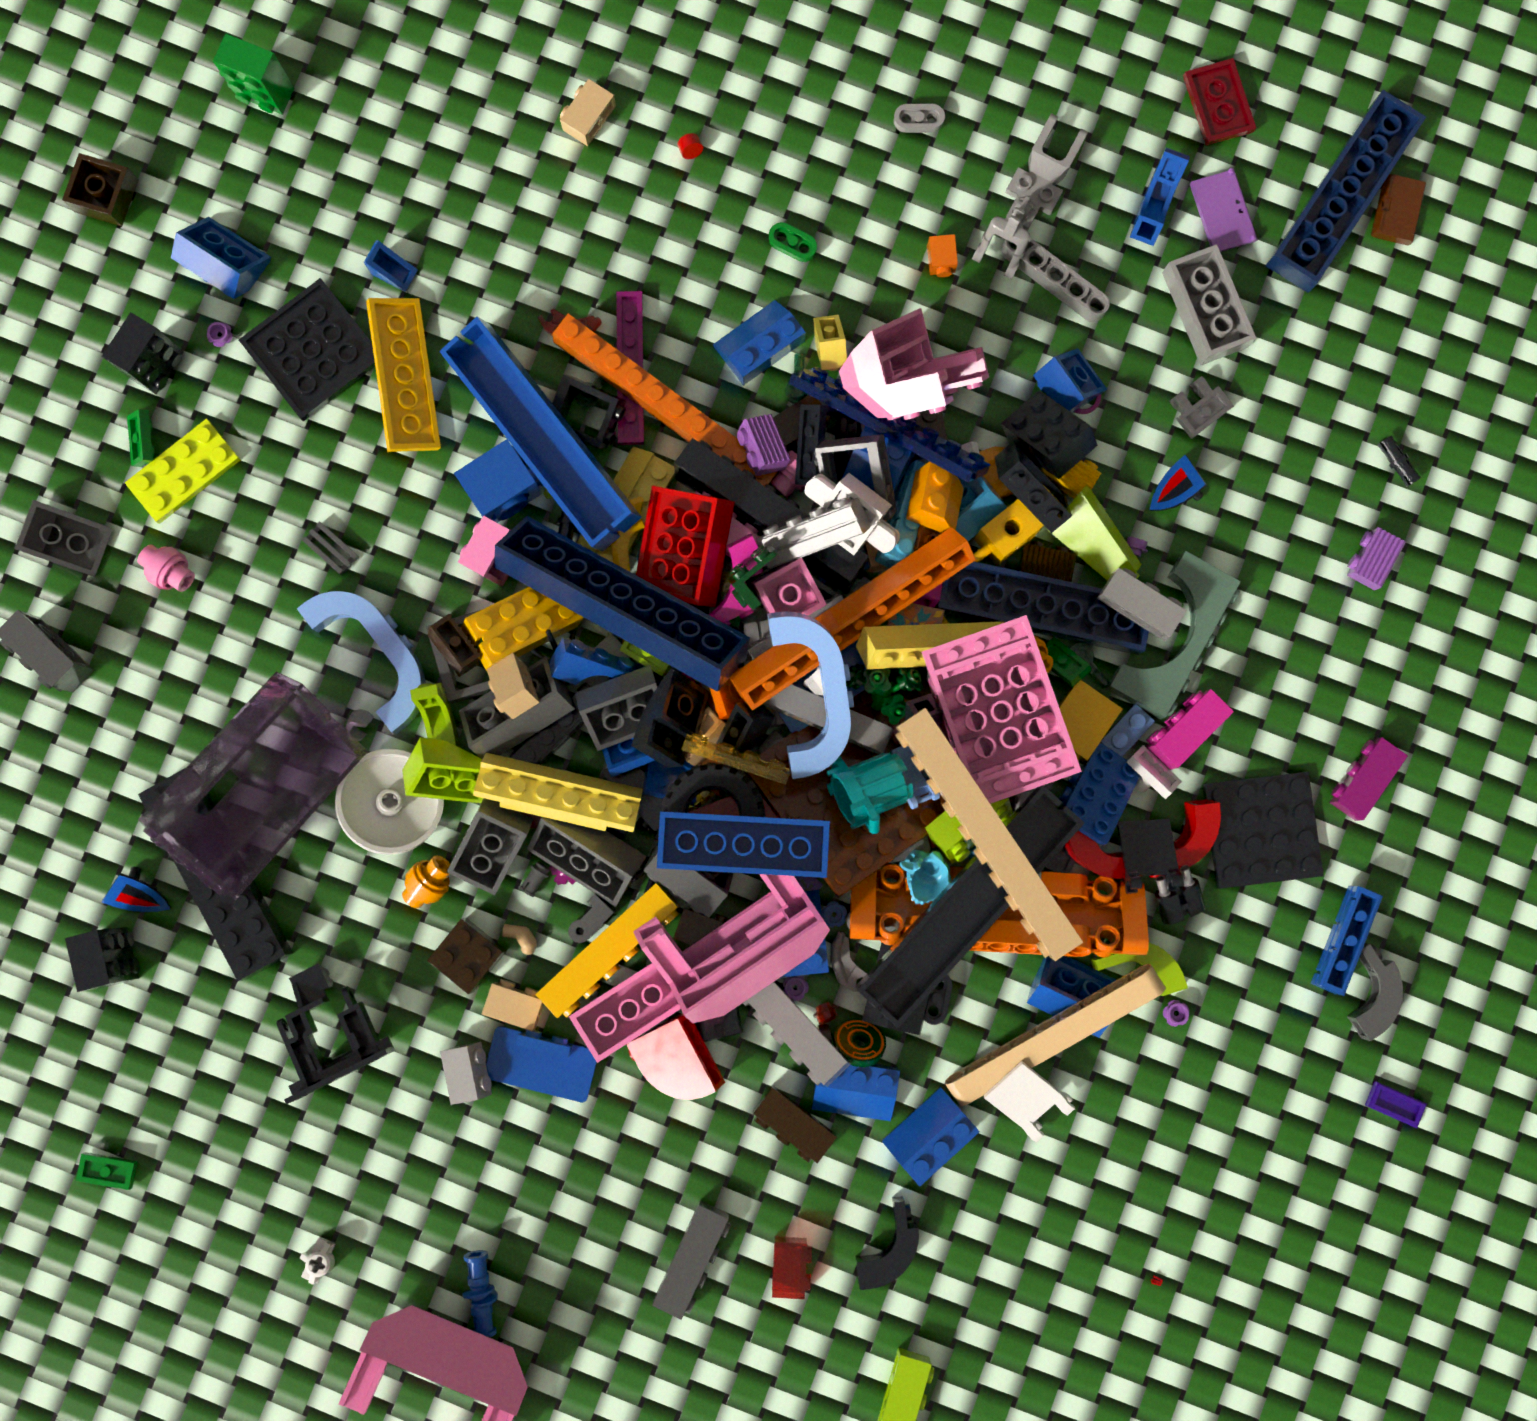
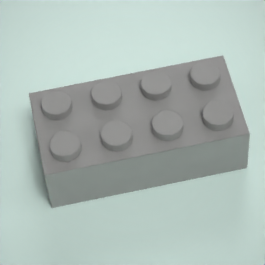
(1208, 304)

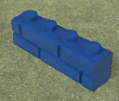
(1346, 940)

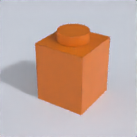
(942, 255)

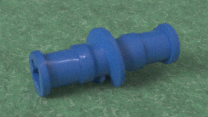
(481, 1292)

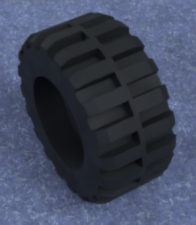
(714, 777)

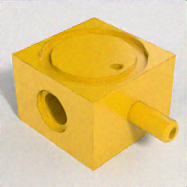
(997, 542)

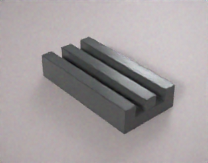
(314, 533)

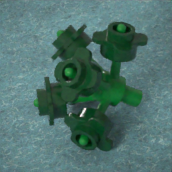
(881, 689)

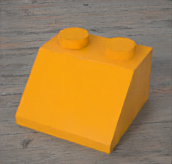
(935, 498)

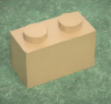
(587, 112)
(512, 686)
(513, 1005)

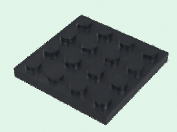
(310, 349)
(1265, 830)

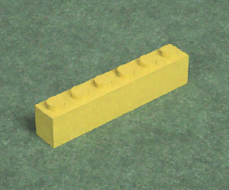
(902, 644)

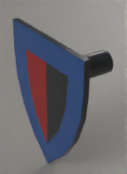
(1178, 486)
(135, 895)

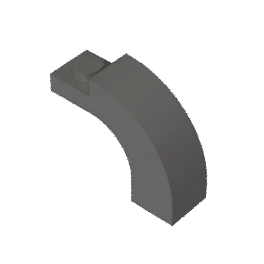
(1385, 995)

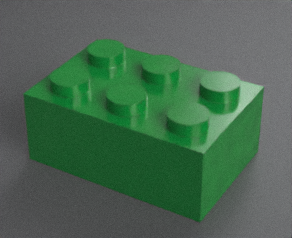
(253, 74)

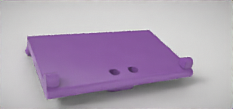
(1223, 218)

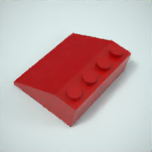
(685, 544)

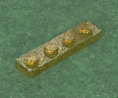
(746, 761)

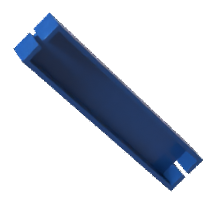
(540, 435)

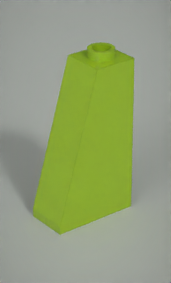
(1095, 537)

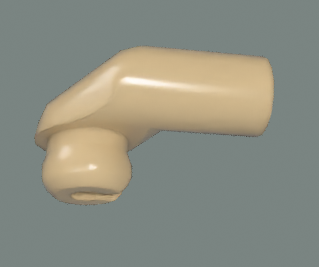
(523, 935)

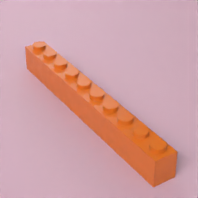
(649, 392)
(863, 608)

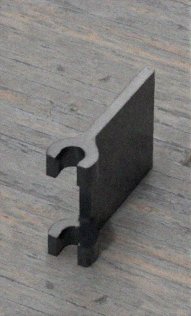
(1148, 851)

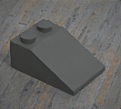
(63, 538)

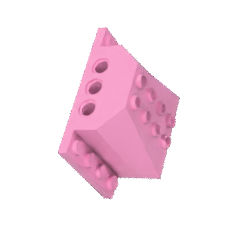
(1001, 710)

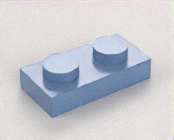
(1127, 730)

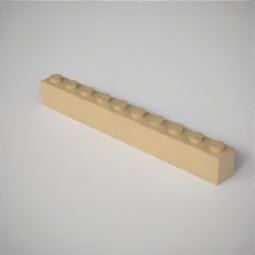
(989, 835)

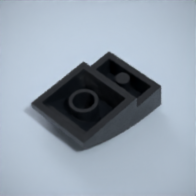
(669, 716)

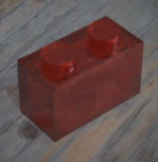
(789, 1267)

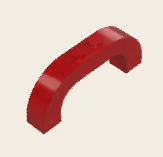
(1195, 841)

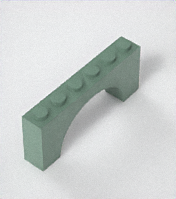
(1208, 595)

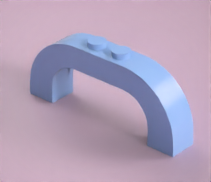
(335, 605)
(823, 750)

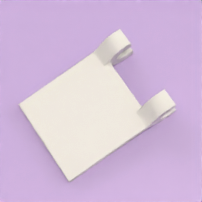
(1026, 1097)

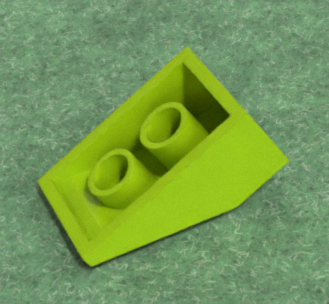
(441, 771)

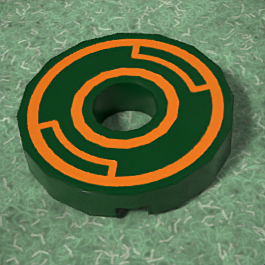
(859, 1030)

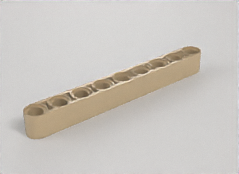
(1057, 1033)

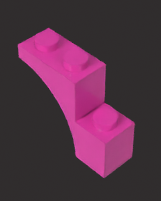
(730, 608)

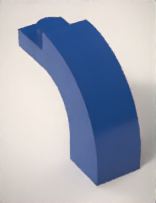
(1159, 196)

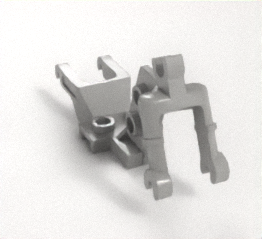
(1033, 192)

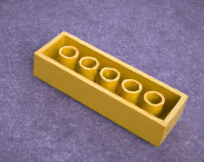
(605, 952)

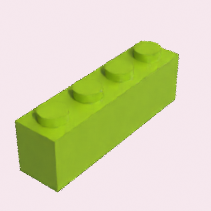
(906, 1387)

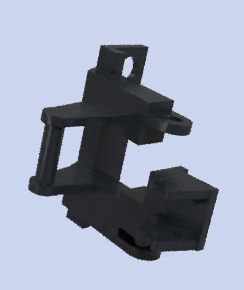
(297, 1034)

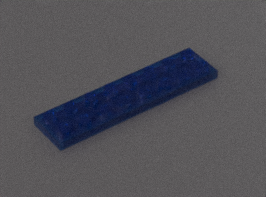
(906, 432)

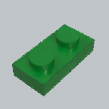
(140, 438)
(1067, 663)
(106, 1171)

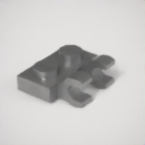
(1204, 412)

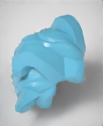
(926, 875)

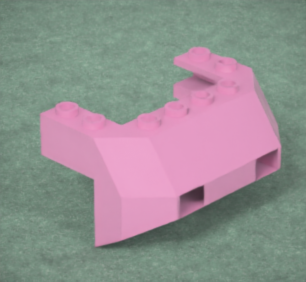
(898, 376)
(740, 953)
(441, 1354)

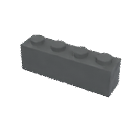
(691, 1259)

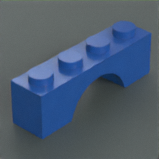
(576, 661)

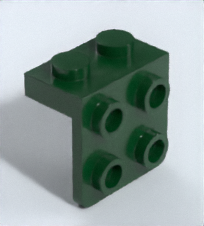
(742, 572)

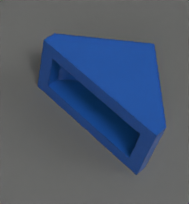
(389, 266)

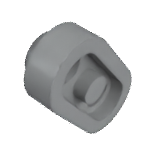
(918, 118)

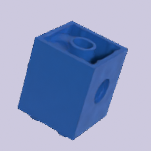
(499, 482)

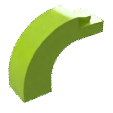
(436, 712)
(1161, 961)

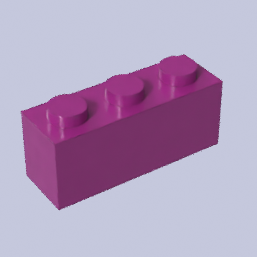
(1367, 778)

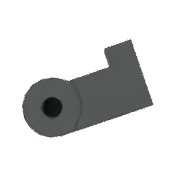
(592, 921)

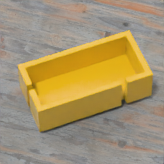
(517, 625)

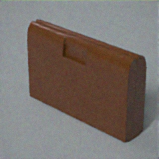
(1398, 209)

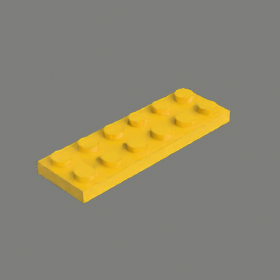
(403, 374)

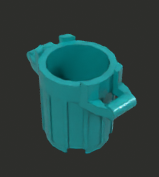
(869, 788)

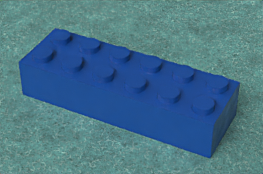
(743, 844)

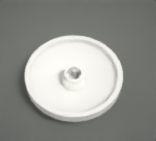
(376, 809)

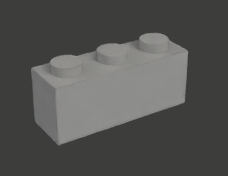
(1142, 603)

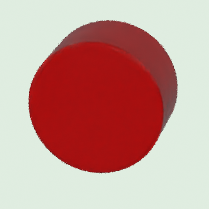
(690, 146)

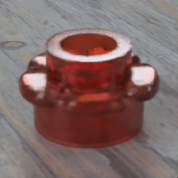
(825, 1013)

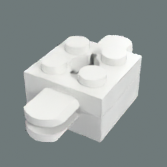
(880, 534)

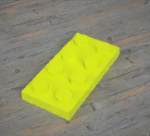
(182, 471)

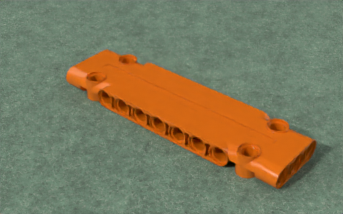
(1093, 915)

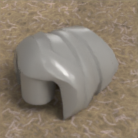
(361, 719)

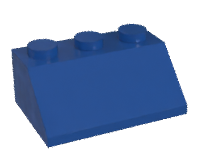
(219, 256)
(760, 341)
(1064, 984)
(860, 1092)
(930, 1136)

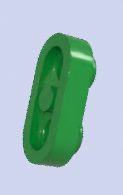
(794, 241)

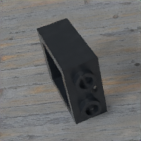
(615, 412)

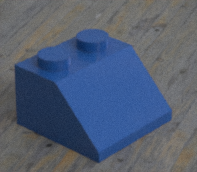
(1069, 380)

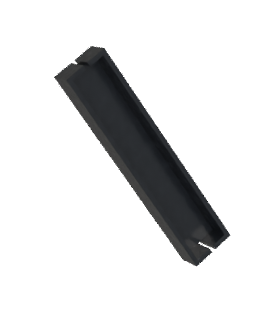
(962, 912)

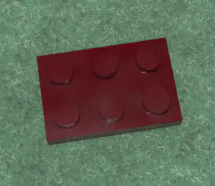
(1219, 101)

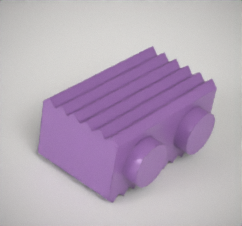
(763, 445)
(1375, 558)

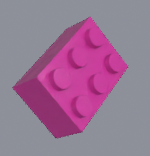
(1188, 728)

